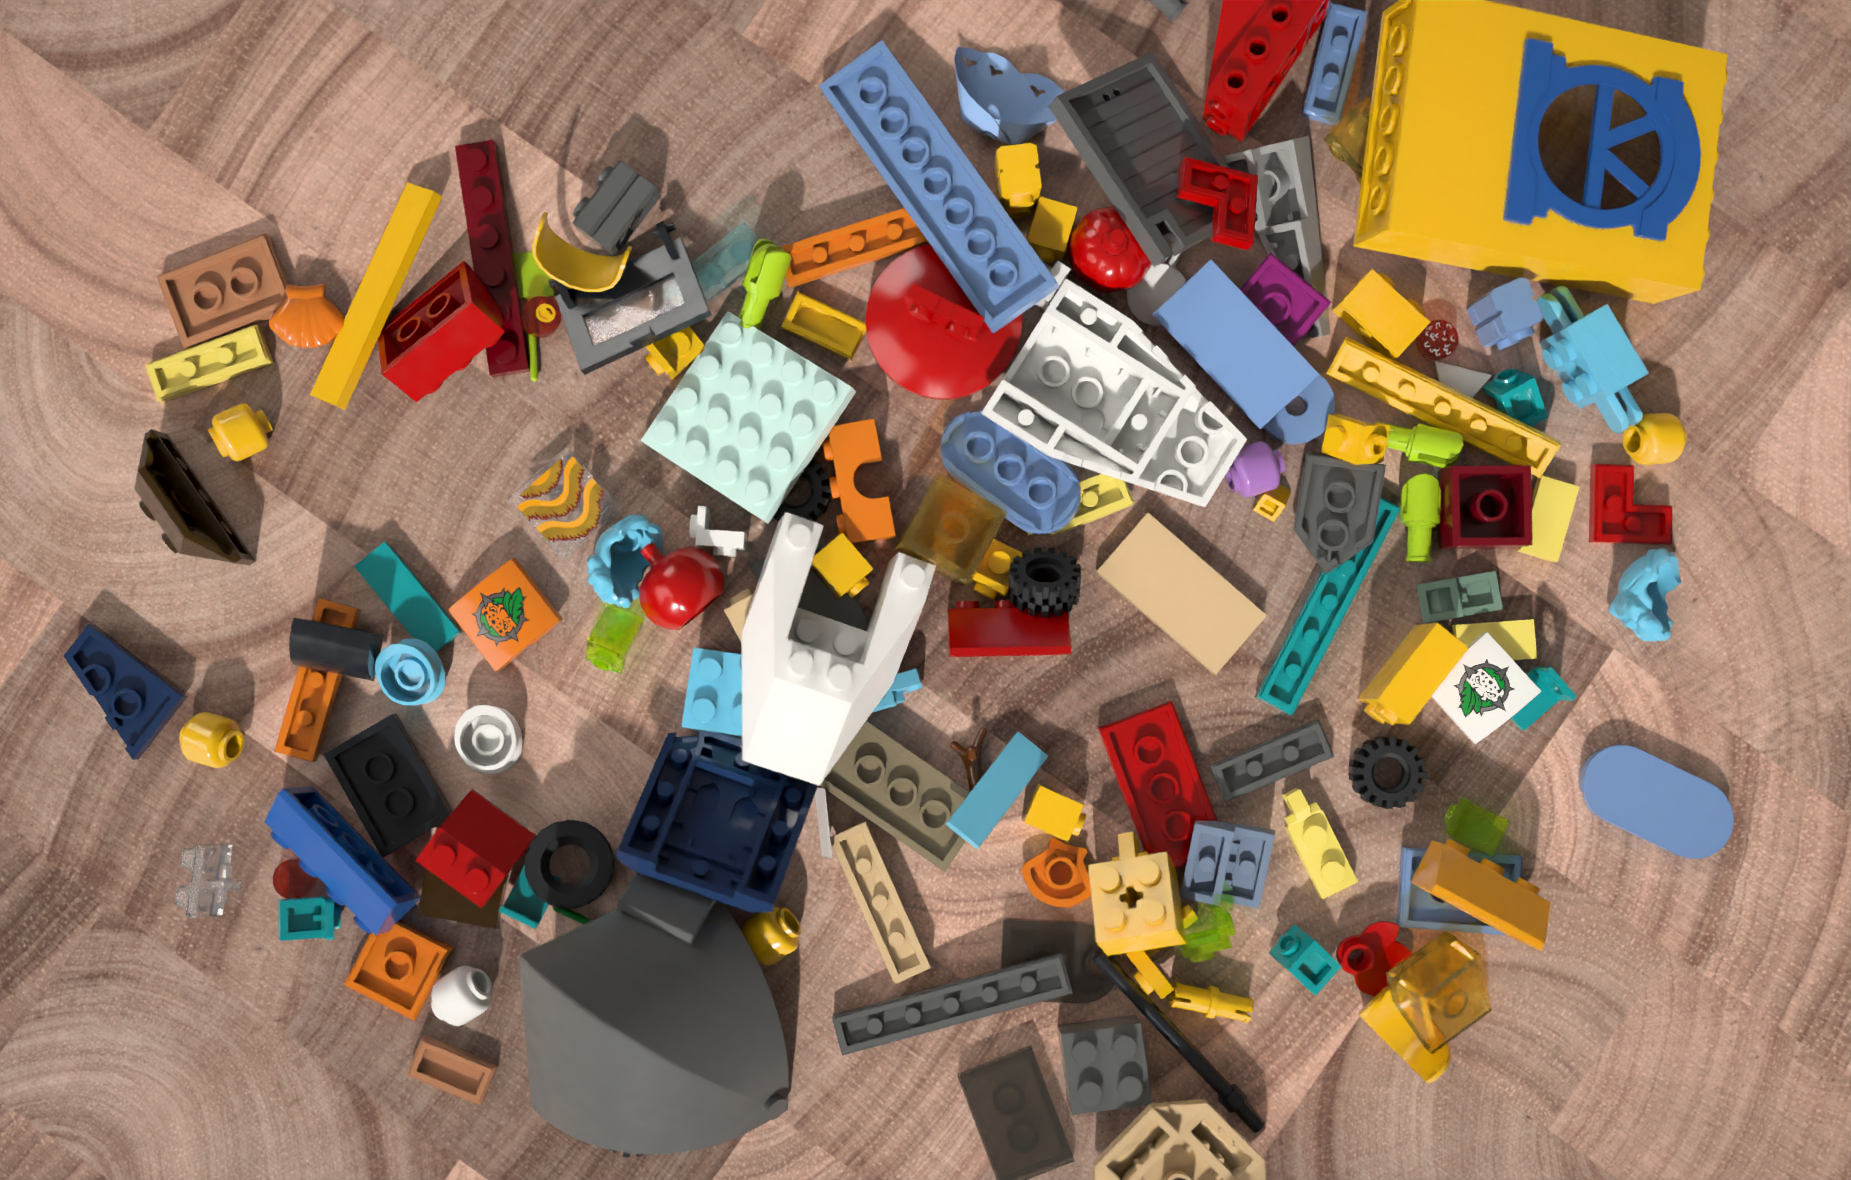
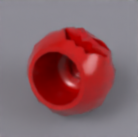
(1107, 252)
(679, 585)

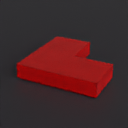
(1231, 195)
(1616, 517)

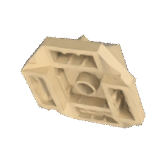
(1179, 1142)

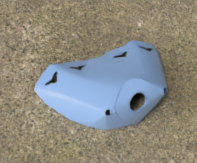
(1004, 103)

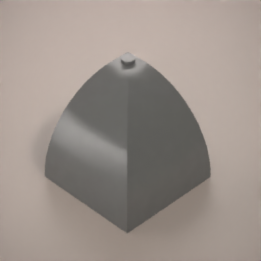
(652, 1035)

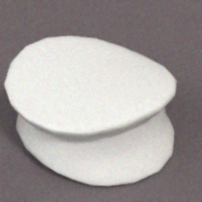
(488, 739)

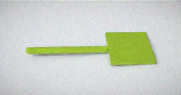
(531, 283)

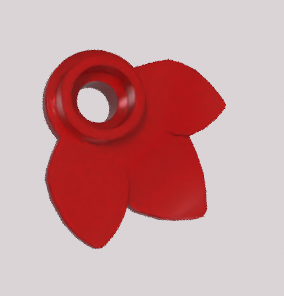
(1378, 955)

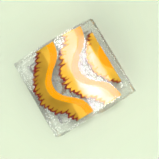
(565, 503)

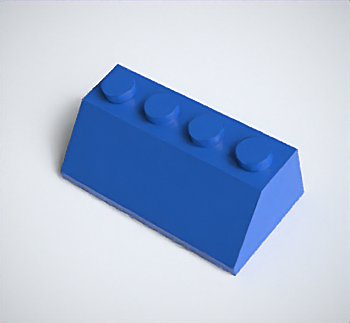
(340, 858)

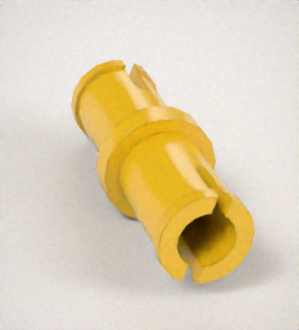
(1211, 1002)

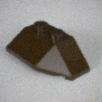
(183, 505)

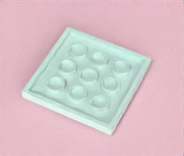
(748, 417)

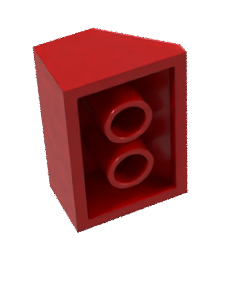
(439, 333)
(1005, 631)

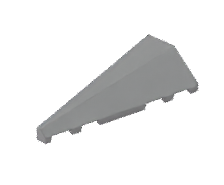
(1287, 210)

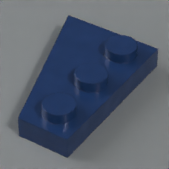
(125, 687)

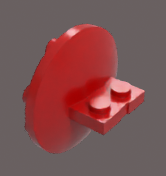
(931, 333)

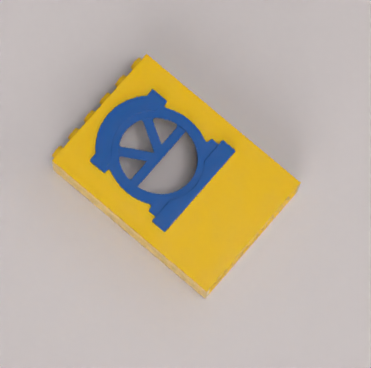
(1459, 164)

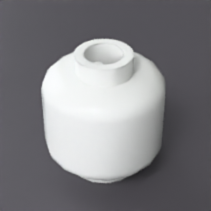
(461, 995)

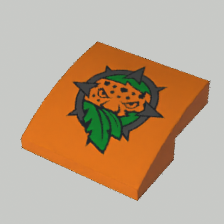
(505, 614)

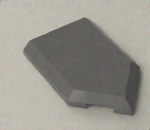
(1337, 508)

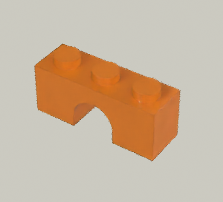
(851, 449)

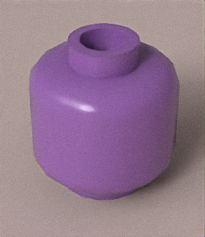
(1255, 470)

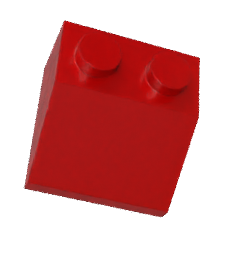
(476, 848)

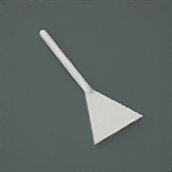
(1462, 380)

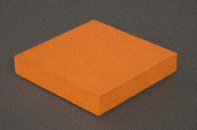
(399, 968)

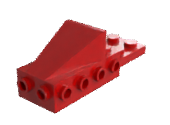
(1252, 57)

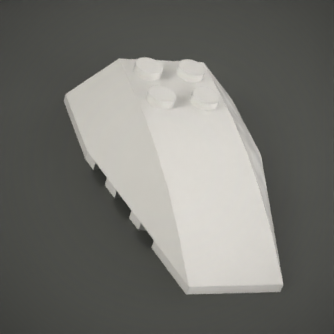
(1113, 402)

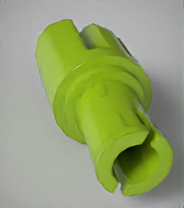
(763, 281)
(1426, 444)
(1420, 513)

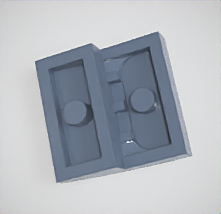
(1227, 863)

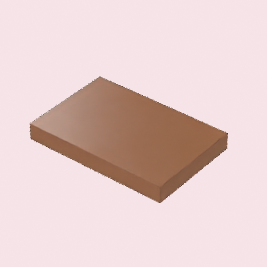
(225, 291)

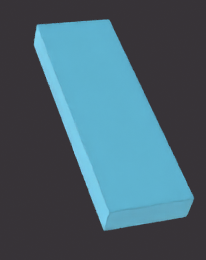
(997, 790)

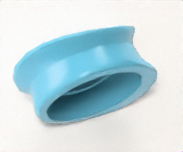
(410, 672)

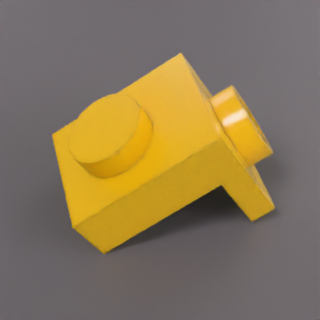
(1355, 440)

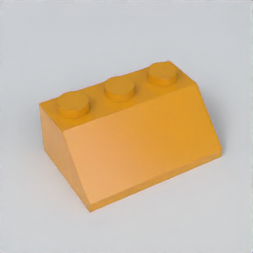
(1484, 892)

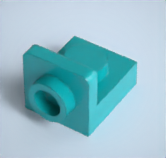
(1517, 396)
(1305, 959)

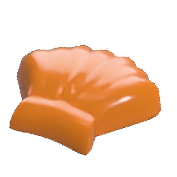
(307, 317)
(1058, 875)

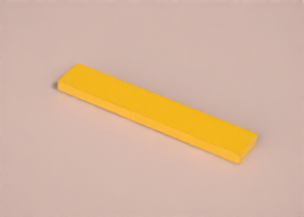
(376, 295)
(1442, 406)

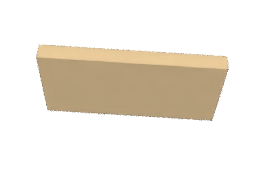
(1181, 593)

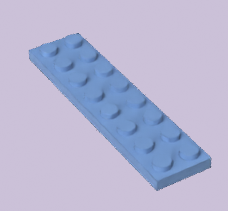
(938, 187)

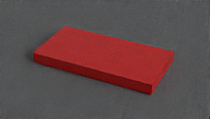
(1158, 779)

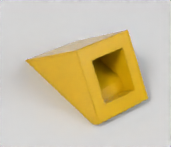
(1272, 502)

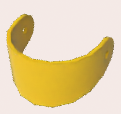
(573, 266)
(1392, 1027)

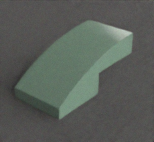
(1459, 597)

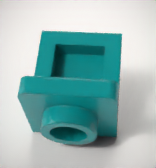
(307, 918)

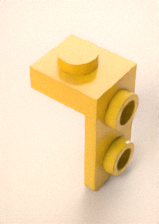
(1149, 975)

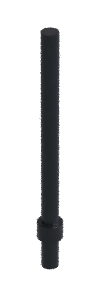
(1229, 1095)

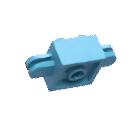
(1592, 358)

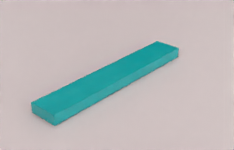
(1319, 621)

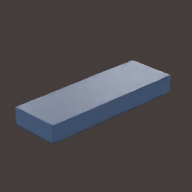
(1334, 64)

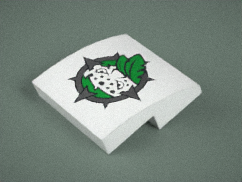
(1484, 689)

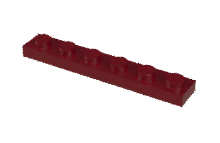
(493, 251)

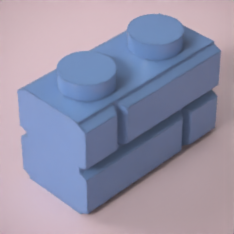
(1505, 314)

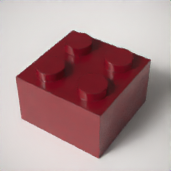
(1485, 507)

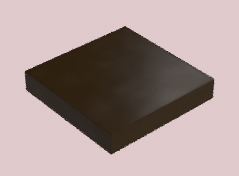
(445, 902)

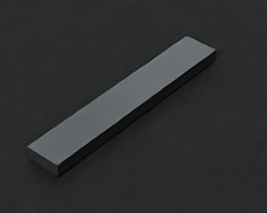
(952, 1003)

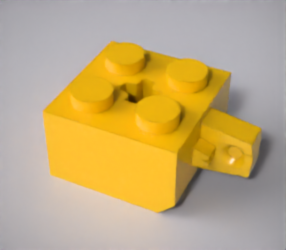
(1129, 879)

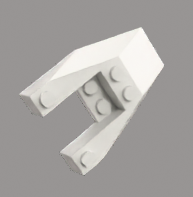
(812, 677)

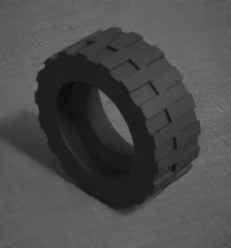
(547, 842)

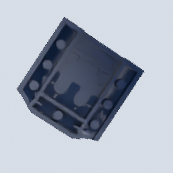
(716, 822)

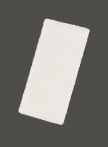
(823, 823)

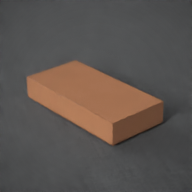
(452, 1070)

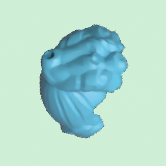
(617, 559)
(1642, 595)

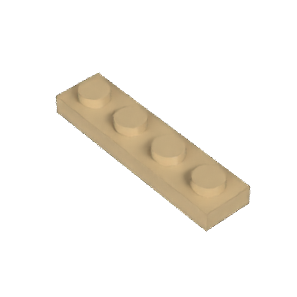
(880, 902)

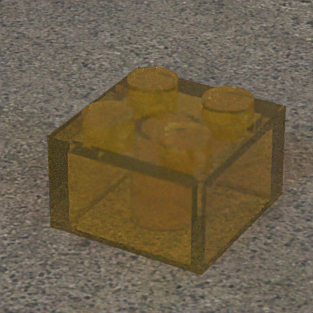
(951, 529)

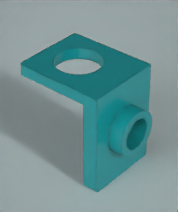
(1552, 691)
(524, 904)

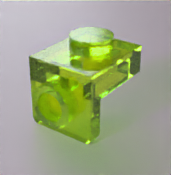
(613, 638)
(1475, 826)
(1203, 944)

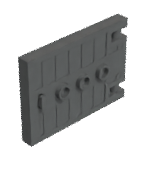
(1133, 138)

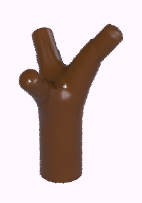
(972, 757)

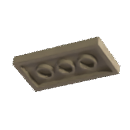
(899, 793)

